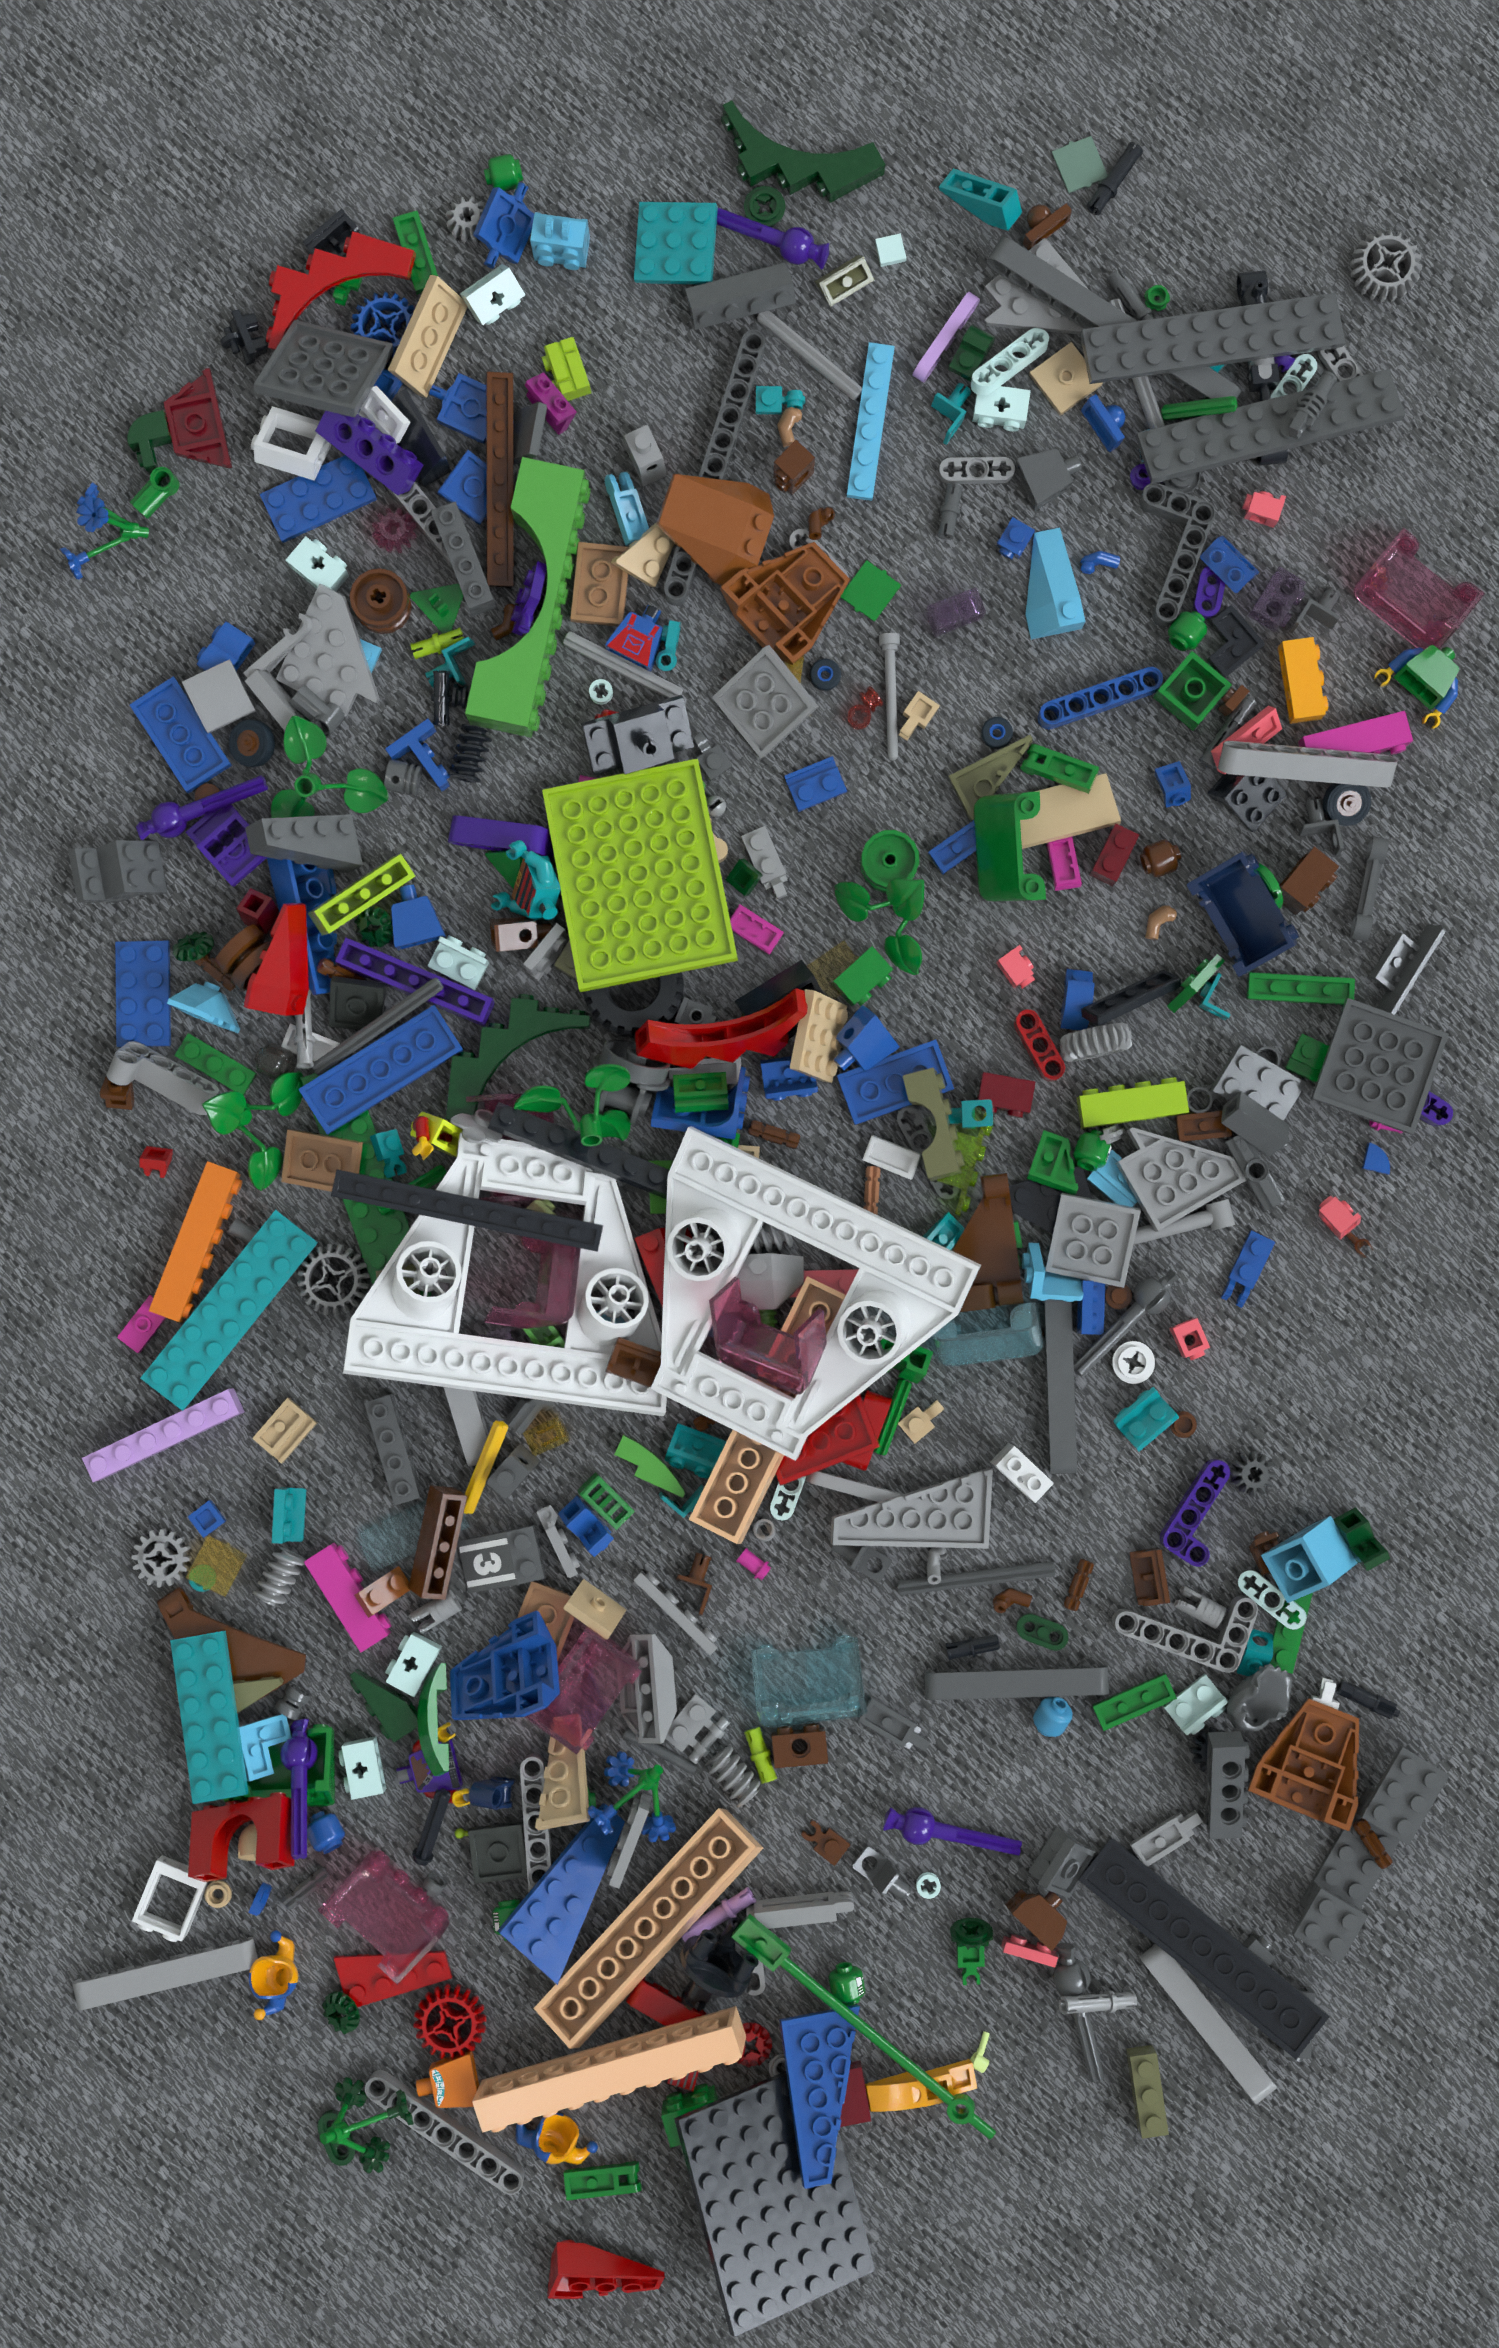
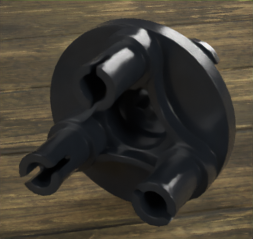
(715, 1967)

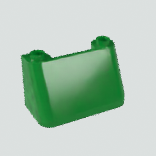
(1000, 847)
(319, 1778)

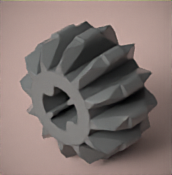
(1261, 1477)

